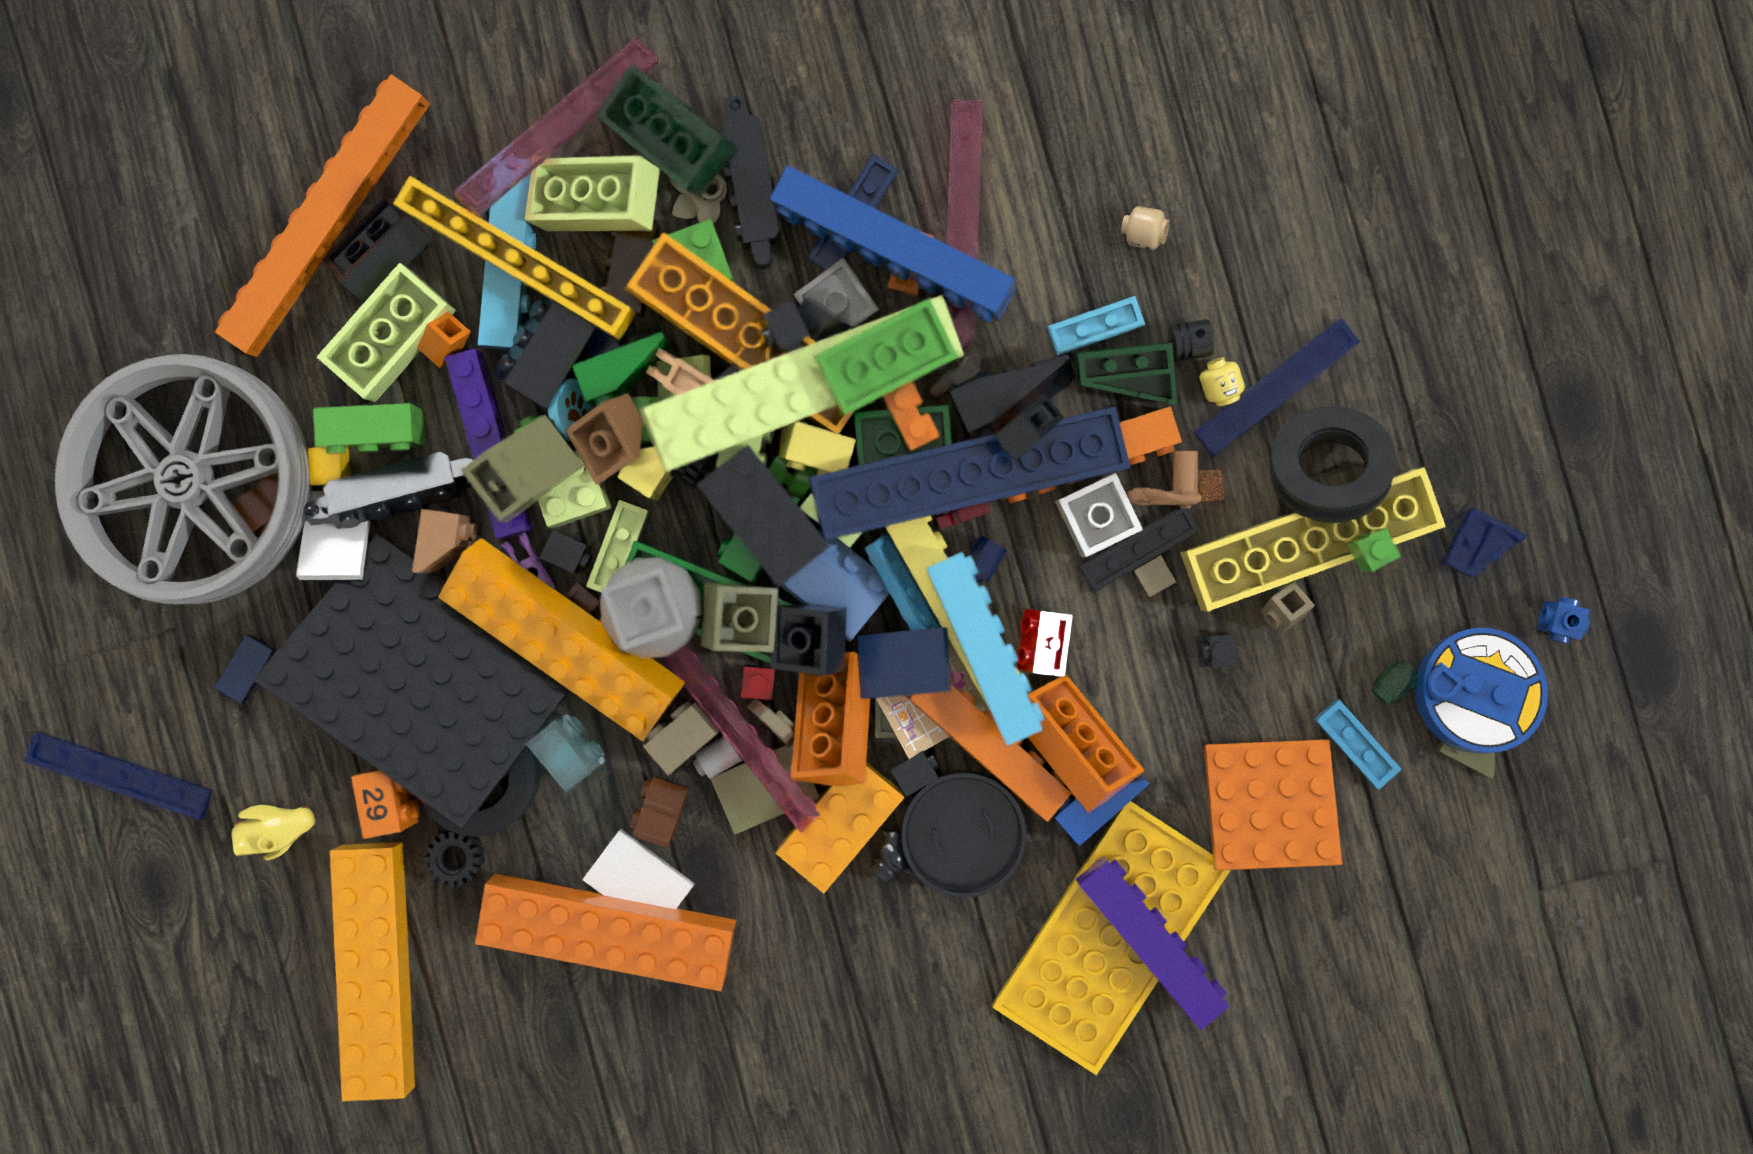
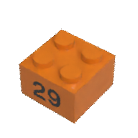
(383, 804)

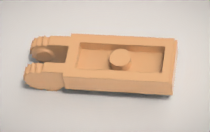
(682, 375)

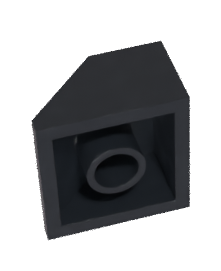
(809, 639)

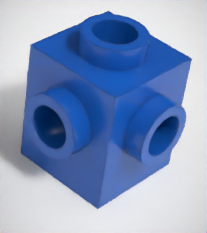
(1563, 620)

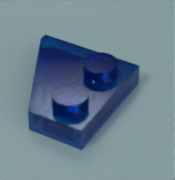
(1480, 542)

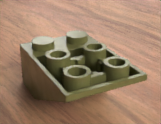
(522, 469)

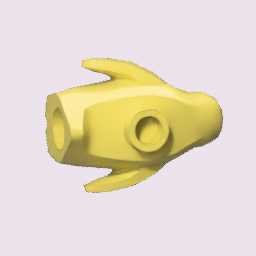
(270, 830)

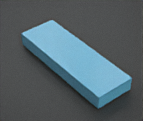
(1095, 326)

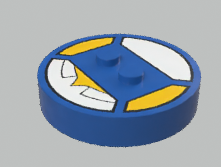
(1501, 695)

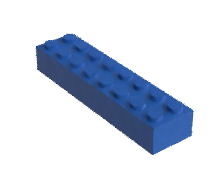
(894, 244)

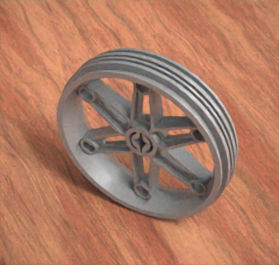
(78, 495)

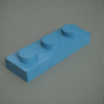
(1357, 744)

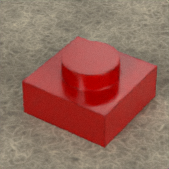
(758, 683)

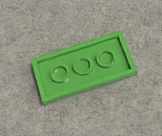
(885, 356)

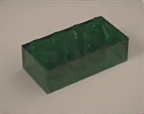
(666, 130)

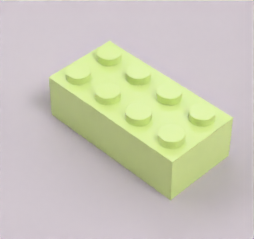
(593, 194)
(384, 333)

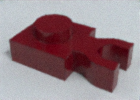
(962, 515)

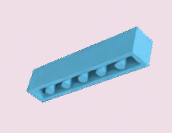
(504, 296)
(984, 648)

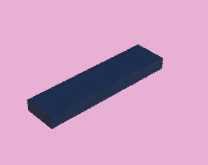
(869, 189)

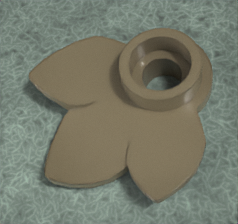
(704, 207)

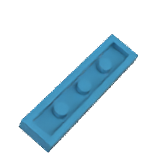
(901, 584)

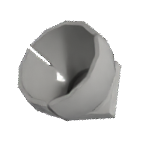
(650, 607)

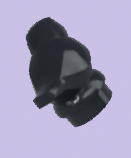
(891, 857)

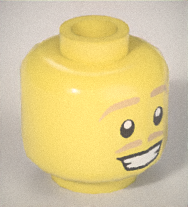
(1222, 382)

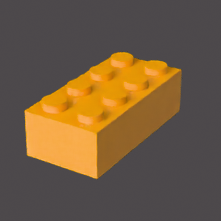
(844, 826)

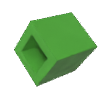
(1373, 550)

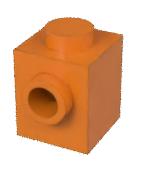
(443, 338)

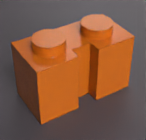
(914, 429)

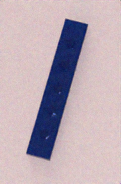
(1277, 387)
(118, 775)

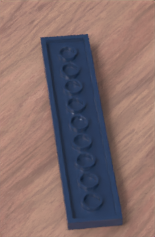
(965, 475)

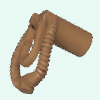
(1184, 484)

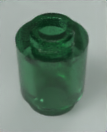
(1394, 682)

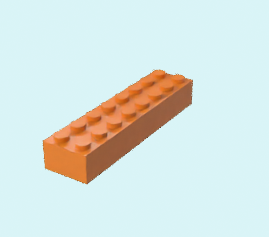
(605, 932)

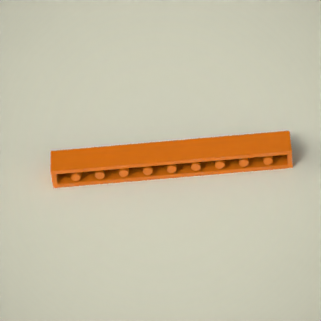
(322, 216)

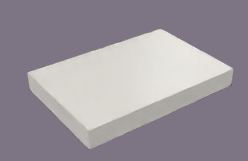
(331, 551)
(637, 874)

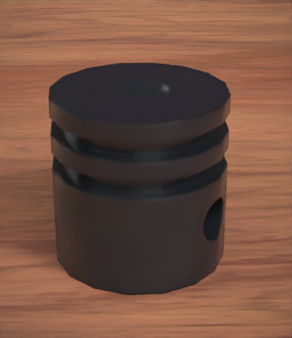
(1191, 340)

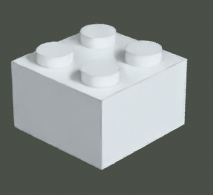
(1098, 515)

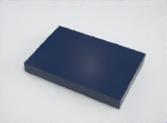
(904, 663)

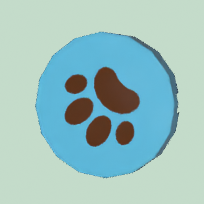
(568, 406)

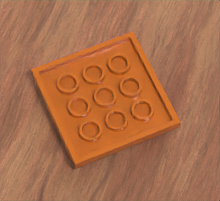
(1272, 805)

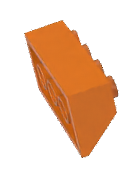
(831, 727)
(1081, 744)

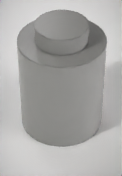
(715, 758)

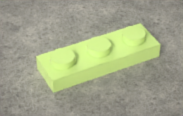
(622, 532)

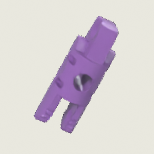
(530, 562)

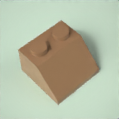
(608, 437)
(441, 539)

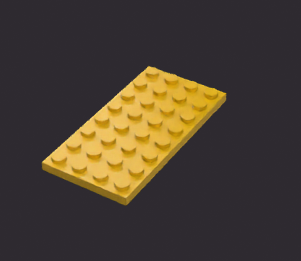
(1079, 974)

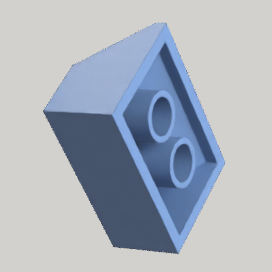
(840, 580)

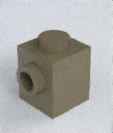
(1287, 608)

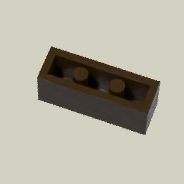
(627, 256)

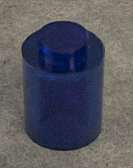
(986, 558)

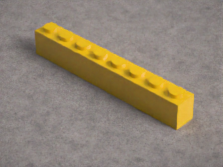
(514, 258)

